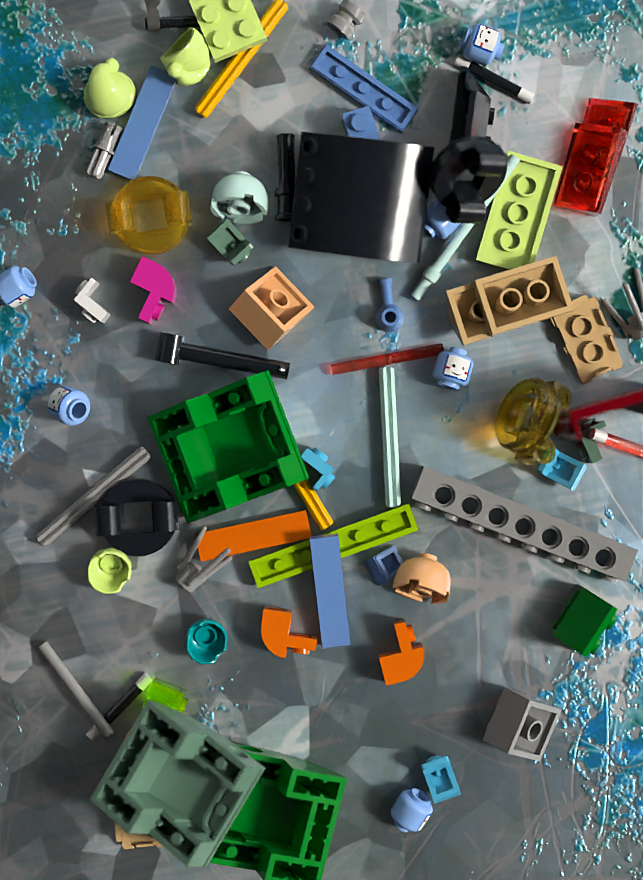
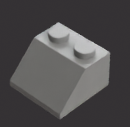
(521, 724)

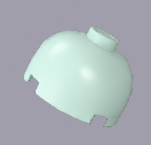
(239, 198)

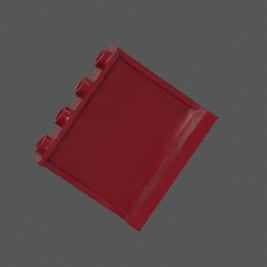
(567, 423)

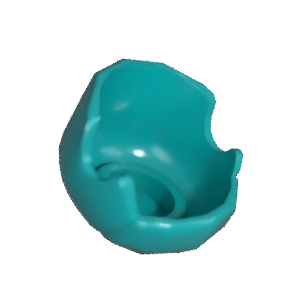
(205, 641)

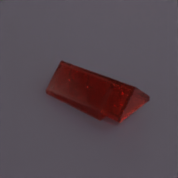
(594, 156)

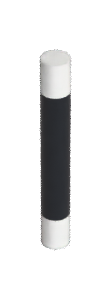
(495, 79)
(122, 704)

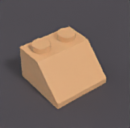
(271, 307)

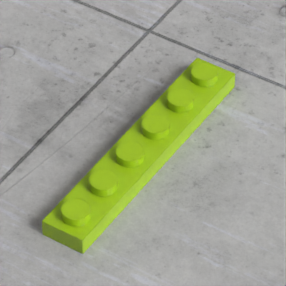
(352, 540)

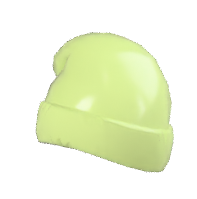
(187, 58)
(109, 91)

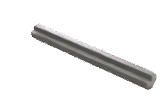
(93, 496)

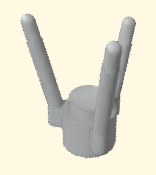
(635, 321)
(194, 575)

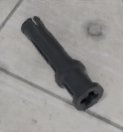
(286, 177)

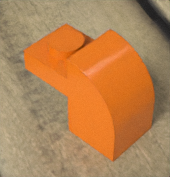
(276, 633)
(404, 662)

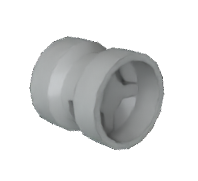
(345, 20)

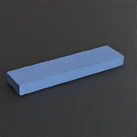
(363, 88)
(142, 123)
(329, 590)

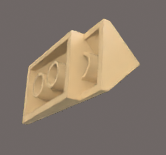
(508, 301)

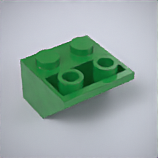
(584, 621)

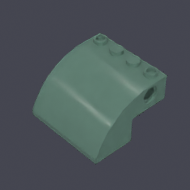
(177, 783)

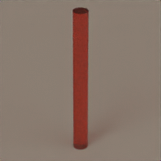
(386, 359)

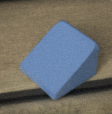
(384, 565)

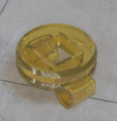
(123, 220)
(532, 441)

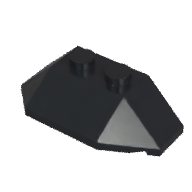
(471, 110)

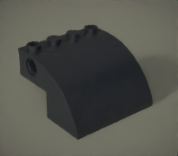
(360, 197)

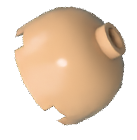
(423, 578)

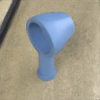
(388, 306)

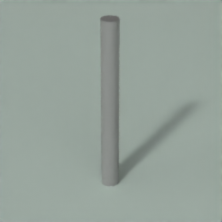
(76, 690)

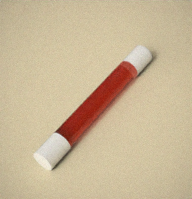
(617, 442)

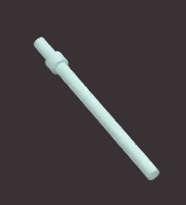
(432, 272)

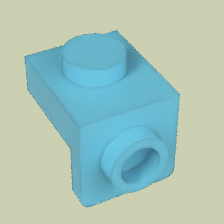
(318, 460)
(563, 470)
(440, 778)

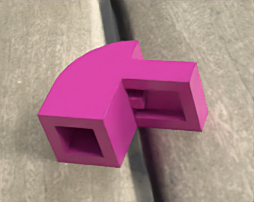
(160, 285)

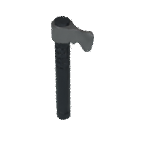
(156, 23)

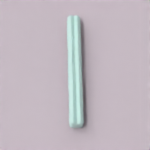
(389, 437)

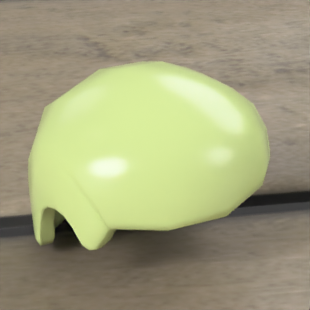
(109, 570)

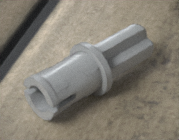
(103, 150)

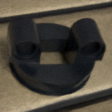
(467, 199)
(111, 524)

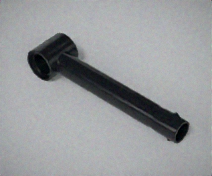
(172, 350)

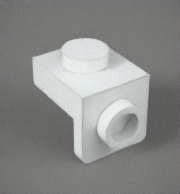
(91, 309)

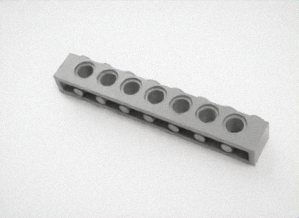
(620, 556)

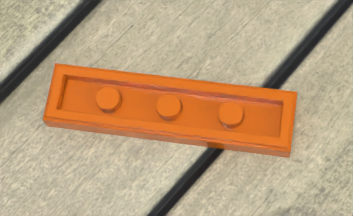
(255, 535)

